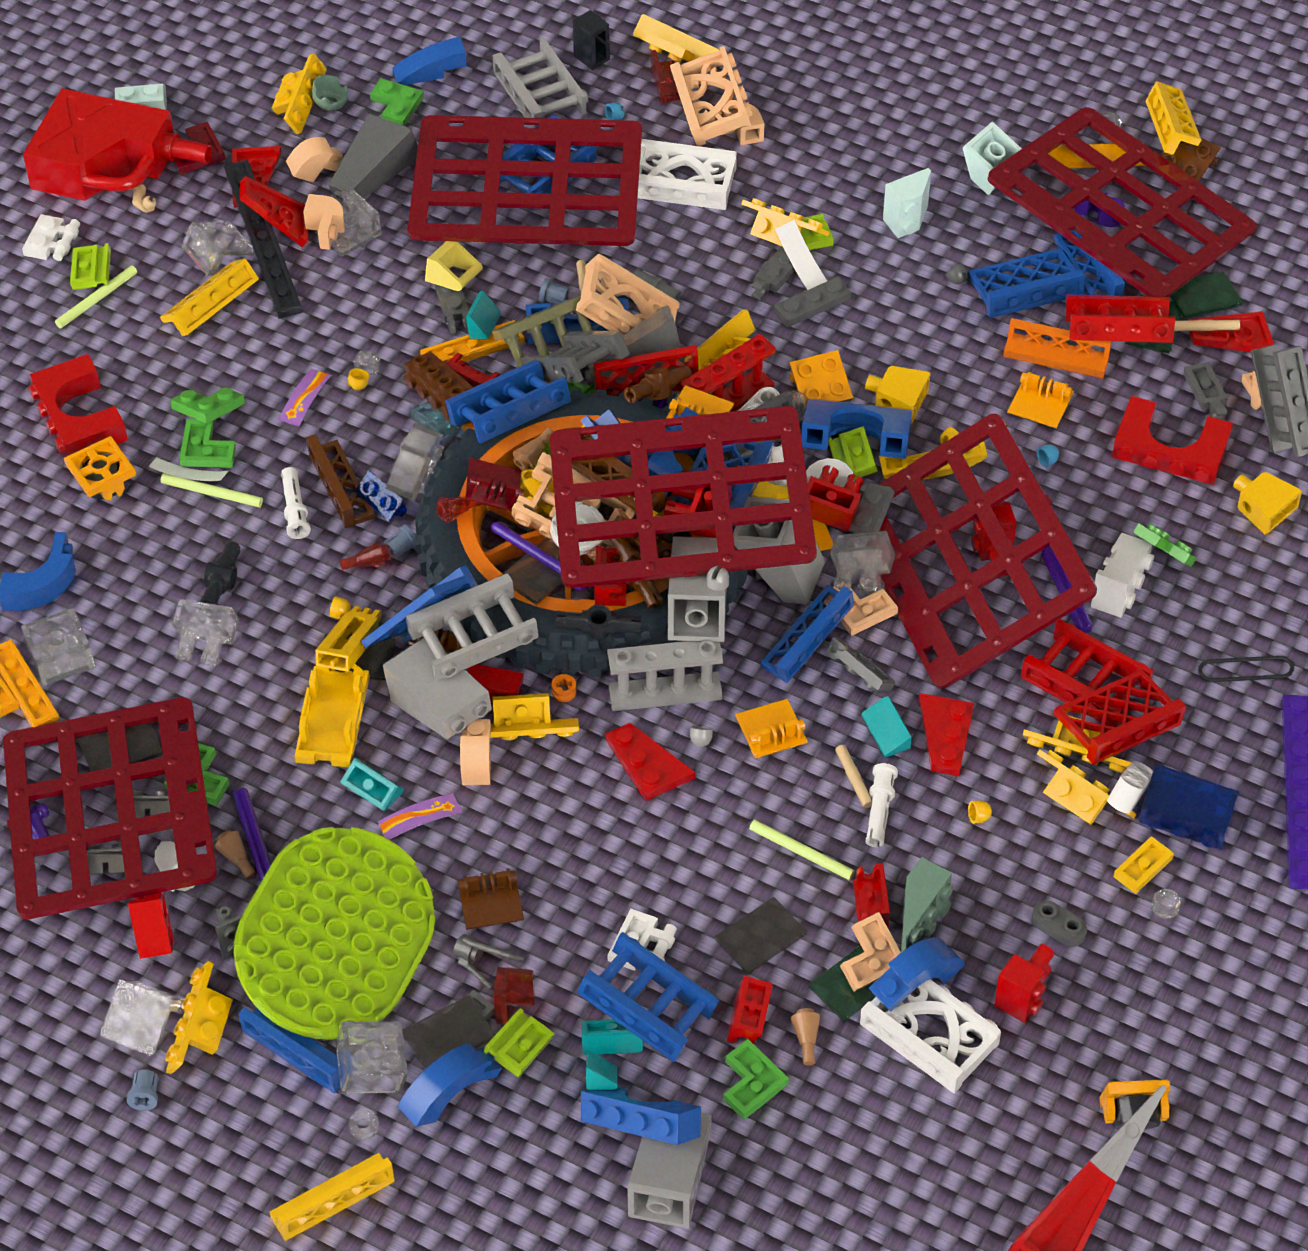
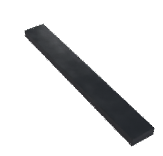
(265, 247)

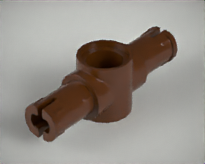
(657, 384)
(646, 588)

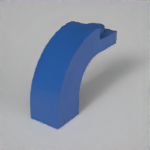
(41, 585)
(913, 967)
(443, 1080)

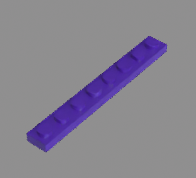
(1296, 786)

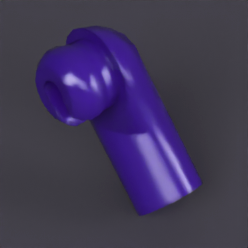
(37, 814)

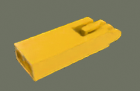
(336, 650)

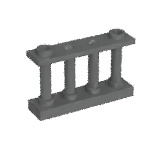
(579, 351)
(1283, 396)

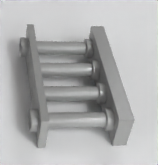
(524, 98)
(461, 606)
(664, 690)

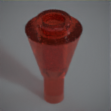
(452, 507)
(372, 556)

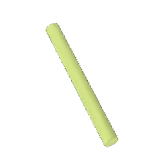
(96, 296)
(212, 490)
(802, 849)

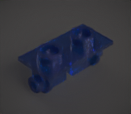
(383, 501)

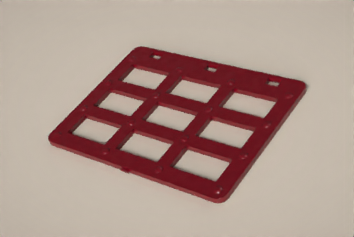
(511, 130)
(1094, 241)
(697, 432)
(920, 612)
(186, 817)

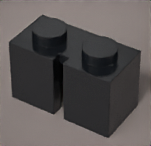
(591, 39)

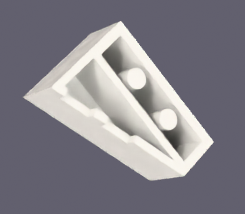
(1122, 575)

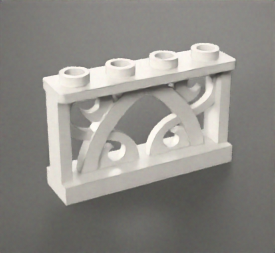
(695, 191)
(939, 1001)

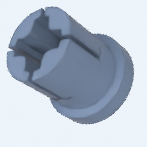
(553, 292)
(401, 542)
(143, 1091)

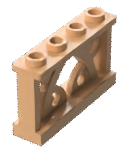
(703, 124)
(617, 281)

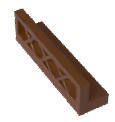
(612, 469)
(334, 485)

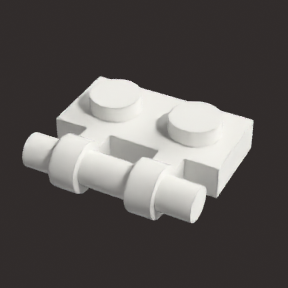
(44, 238)
(643, 929)

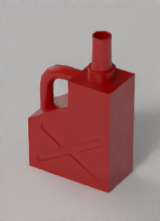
(103, 145)

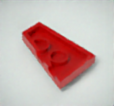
(261, 160)
(276, 208)
(1251, 336)
(946, 731)
(647, 762)

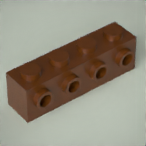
(434, 381)

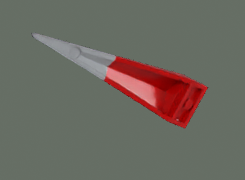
(1076, 1208)

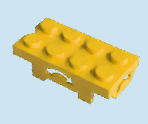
(331, 716)

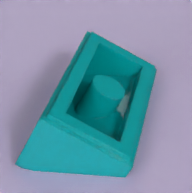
(482, 317)
(887, 727)
(371, 784)
(608, 1038)
(600, 1073)

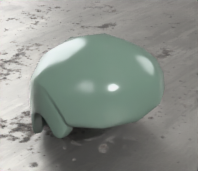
(328, 93)

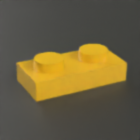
(1143, 865)

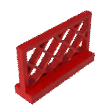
(645, 363)
(1133, 729)

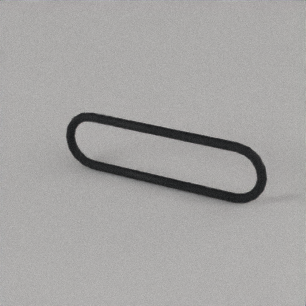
(1246, 677)

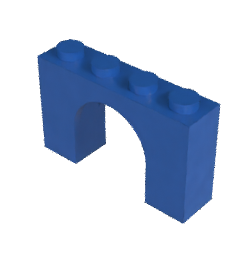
(828, 418)

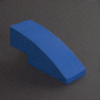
(431, 62)

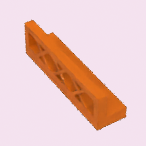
(1055, 352)

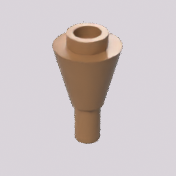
(528, 455)
(231, 846)
(806, 1028)

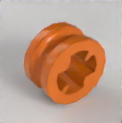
(563, 680)

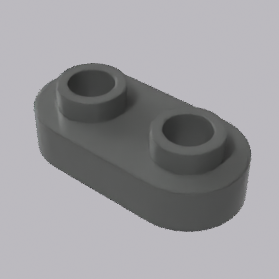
(1057, 923)

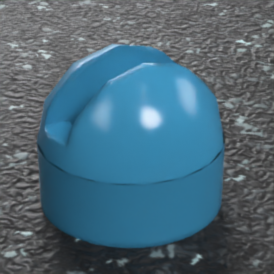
(614, 112)
(1047, 454)

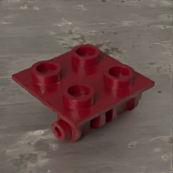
(493, 484)

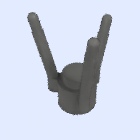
(472, 950)

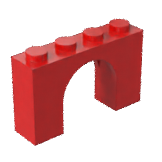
(59, 385)
(1197, 462)

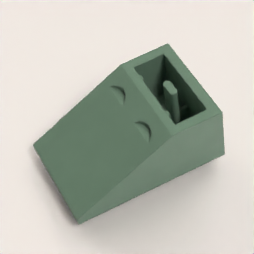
(924, 901)

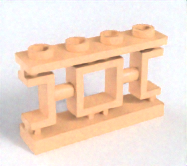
(525, 509)

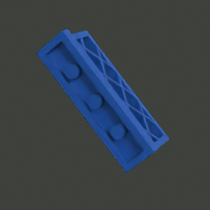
(1027, 292)
(760, 455)
(452, 585)

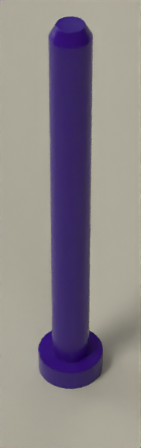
(530, 549)

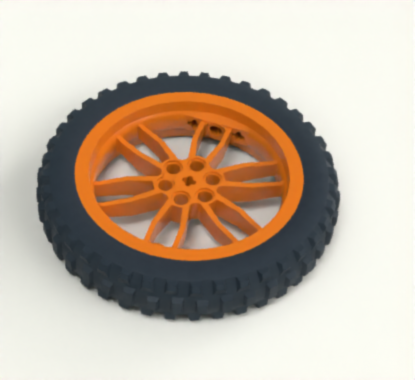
(451, 545)

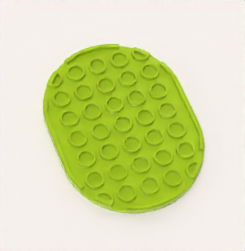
(334, 931)

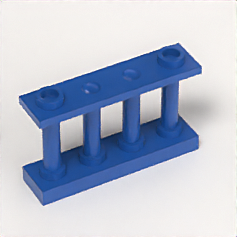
(526, 152)
(508, 401)
(633, 1016)

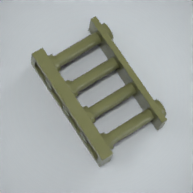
(533, 323)

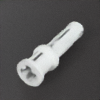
(295, 511)
(881, 794)

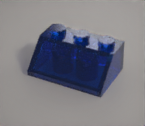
(1188, 806)

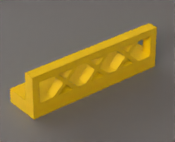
(1171, 117)
(211, 296)
(332, 1196)

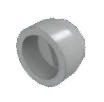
(717, 578)
(701, 735)

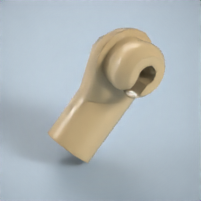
(142, 202)

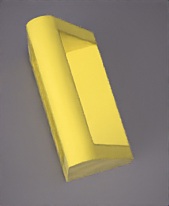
(446, 257)

